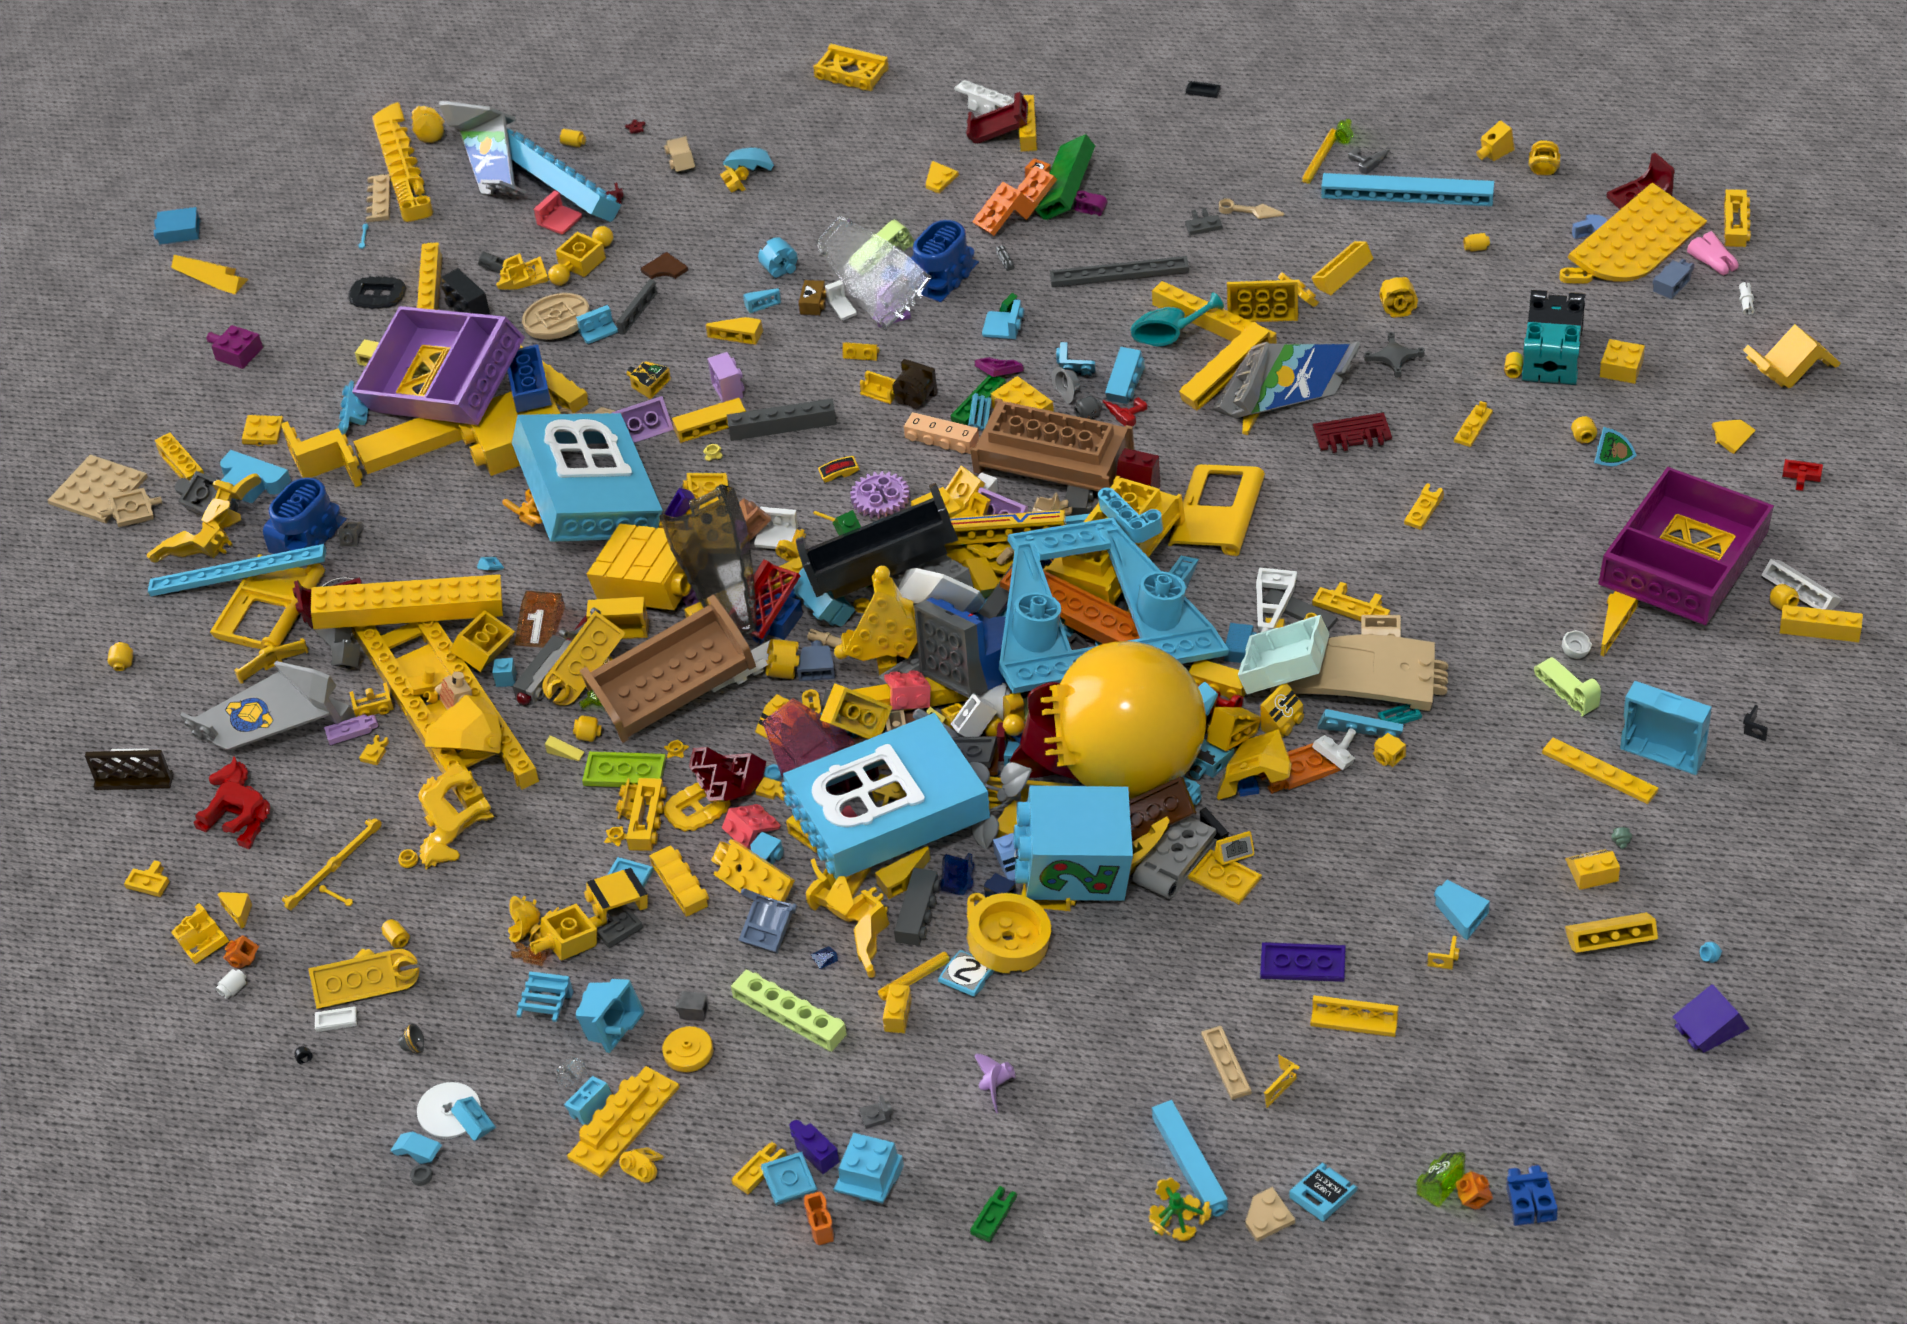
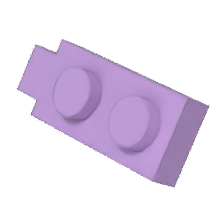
(350, 728)

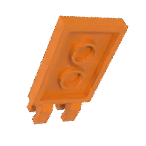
(1306, 767)

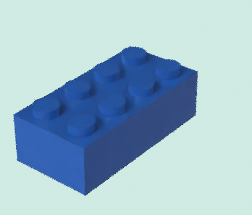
(528, 379)

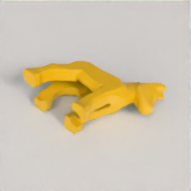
(444, 816)

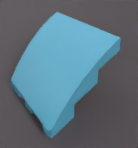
(749, 158)

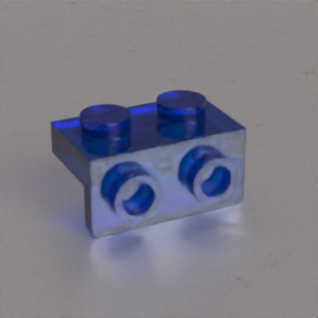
(957, 874)

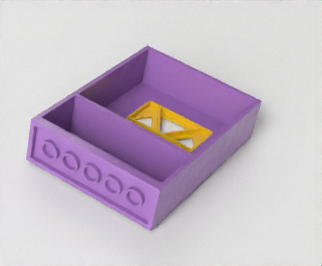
(463, 379)

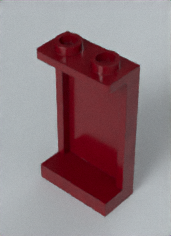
(998, 121)

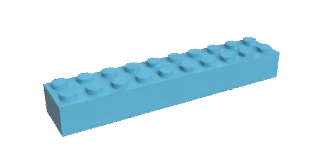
(562, 178)

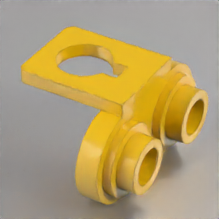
(639, 1164)

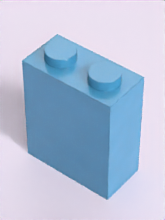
(177, 225)

